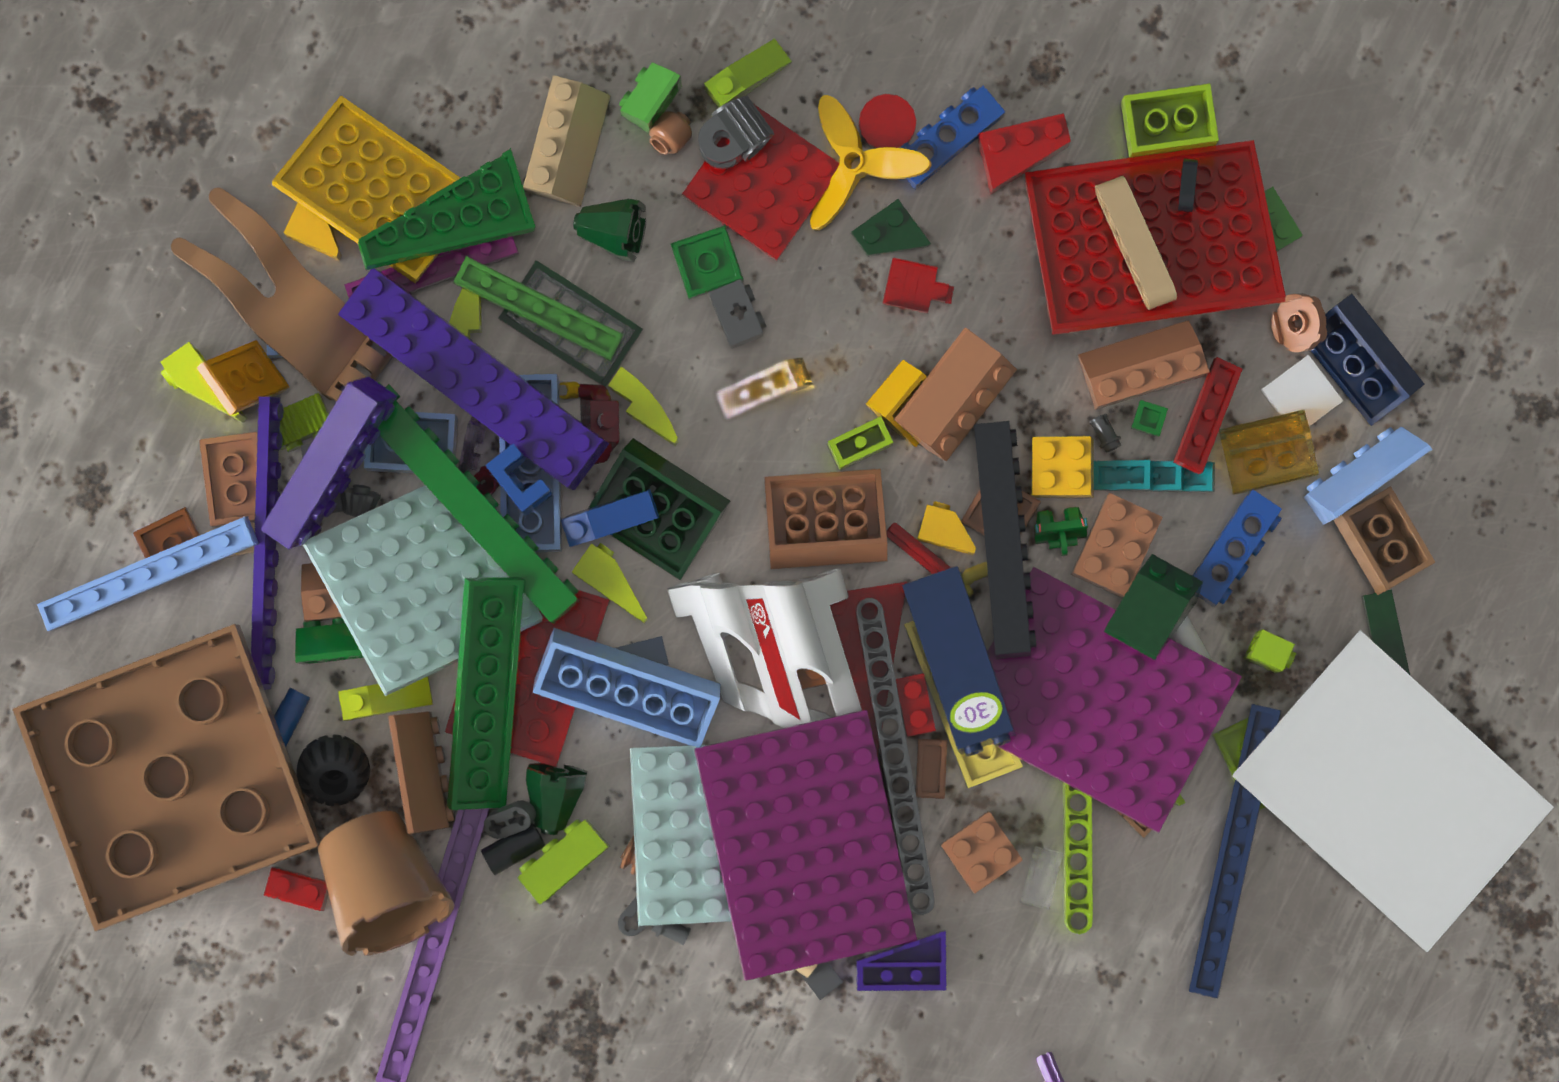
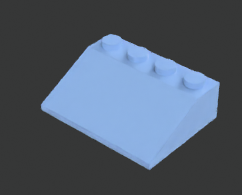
(1364, 474)

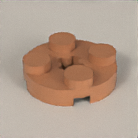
(1313, 319)

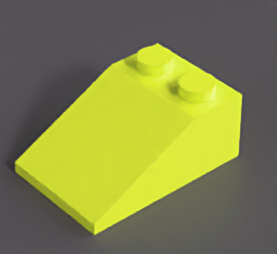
(183, 373)

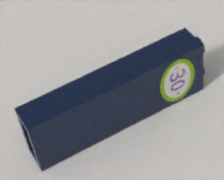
(959, 661)

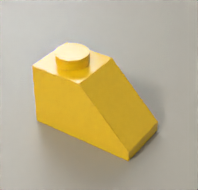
(312, 232)
(944, 529)

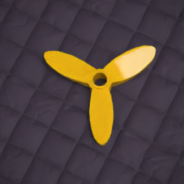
(878, 162)

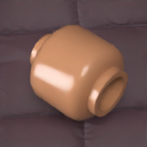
(670, 132)

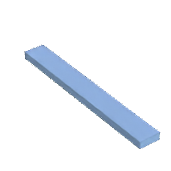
(148, 573)

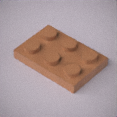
(230, 477)

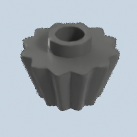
(359, 500)

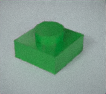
(1149, 418)

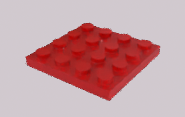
(769, 193)

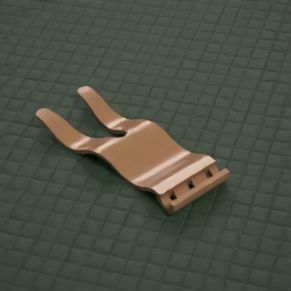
(301, 315)

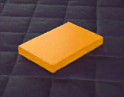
(242, 377)

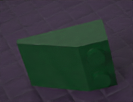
(1154, 606)

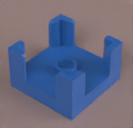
(506, 463)

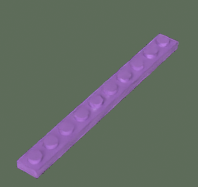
(431, 950)

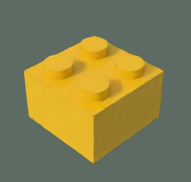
(1063, 467)

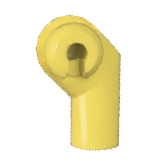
(973, 574)

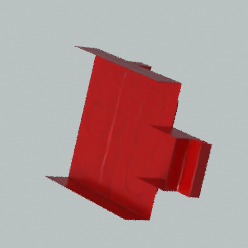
(914, 286)

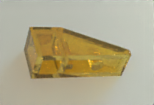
(764, 387)

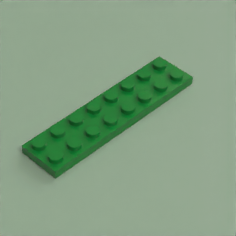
(485, 692)

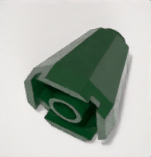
(613, 227)
(554, 794)

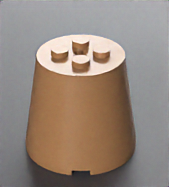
(380, 884)

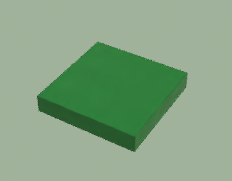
(706, 261)

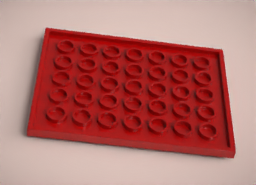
(1215, 255)

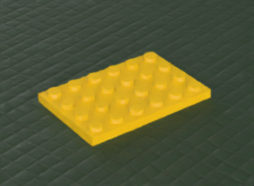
(361, 176)

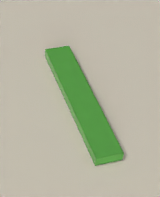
(538, 308)

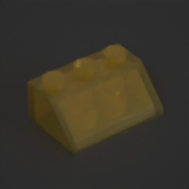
(1269, 452)

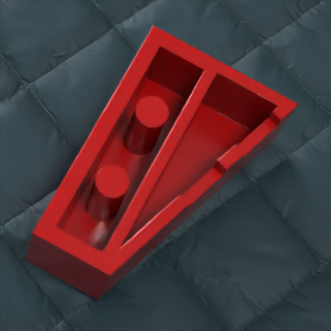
(1021, 147)

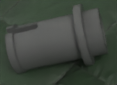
(1105, 433)
(675, 932)

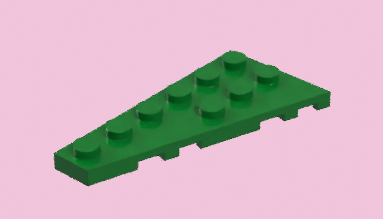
(464, 214)

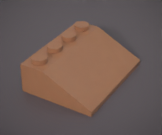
(826, 519)
(420, 771)

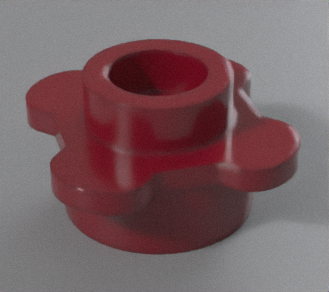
(490, 484)

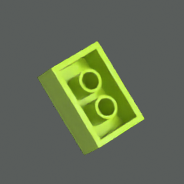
(1169, 120)
(562, 860)

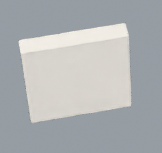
(1302, 389)

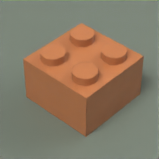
(981, 852)

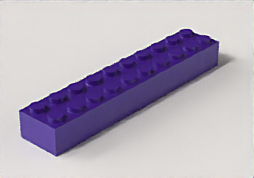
(473, 379)

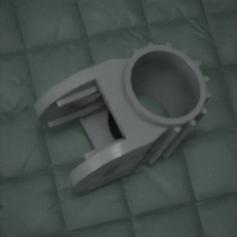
(742, 126)

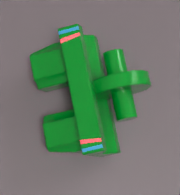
(1061, 533)

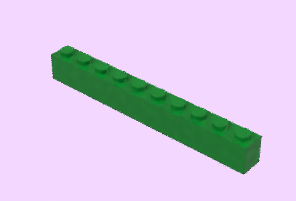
(477, 511)

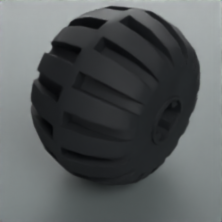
(333, 770)

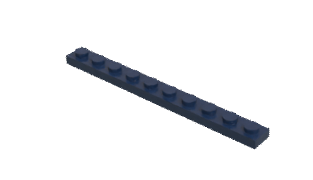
(1230, 866)

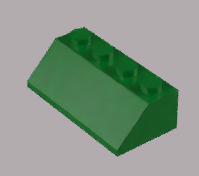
(325, 643)

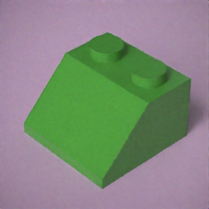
(651, 96)

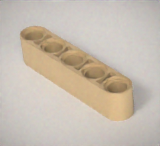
(1135, 242)

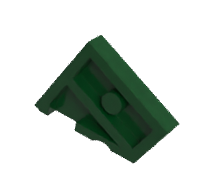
(890, 231)

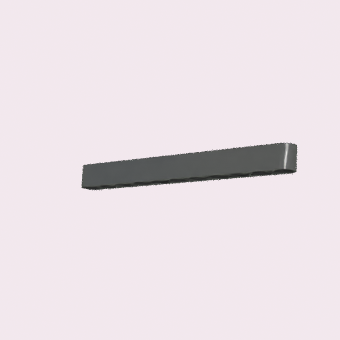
(901, 769)

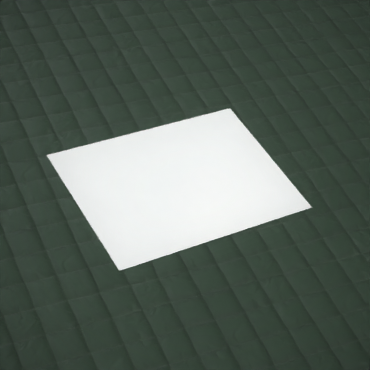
(1393, 791)

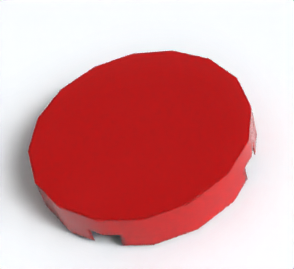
(887, 121)

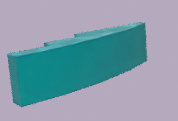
(1151, 476)

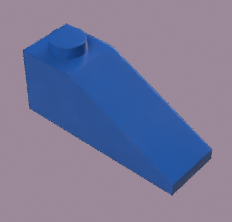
(609, 518)

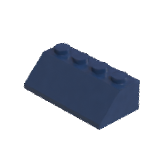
(1364, 361)

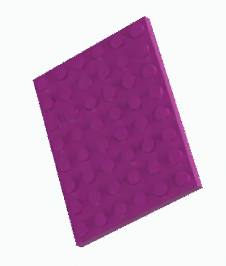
(1105, 711)
(805, 844)

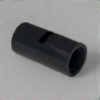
(512, 849)

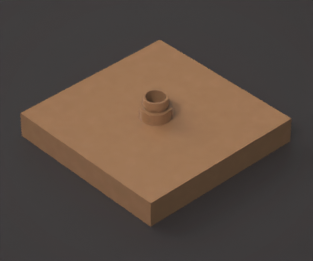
(167, 777)

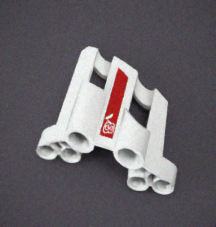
(786, 630)

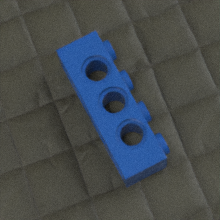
(988, 114)
(1254, 507)

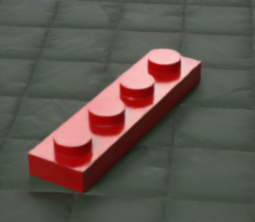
(1207, 415)

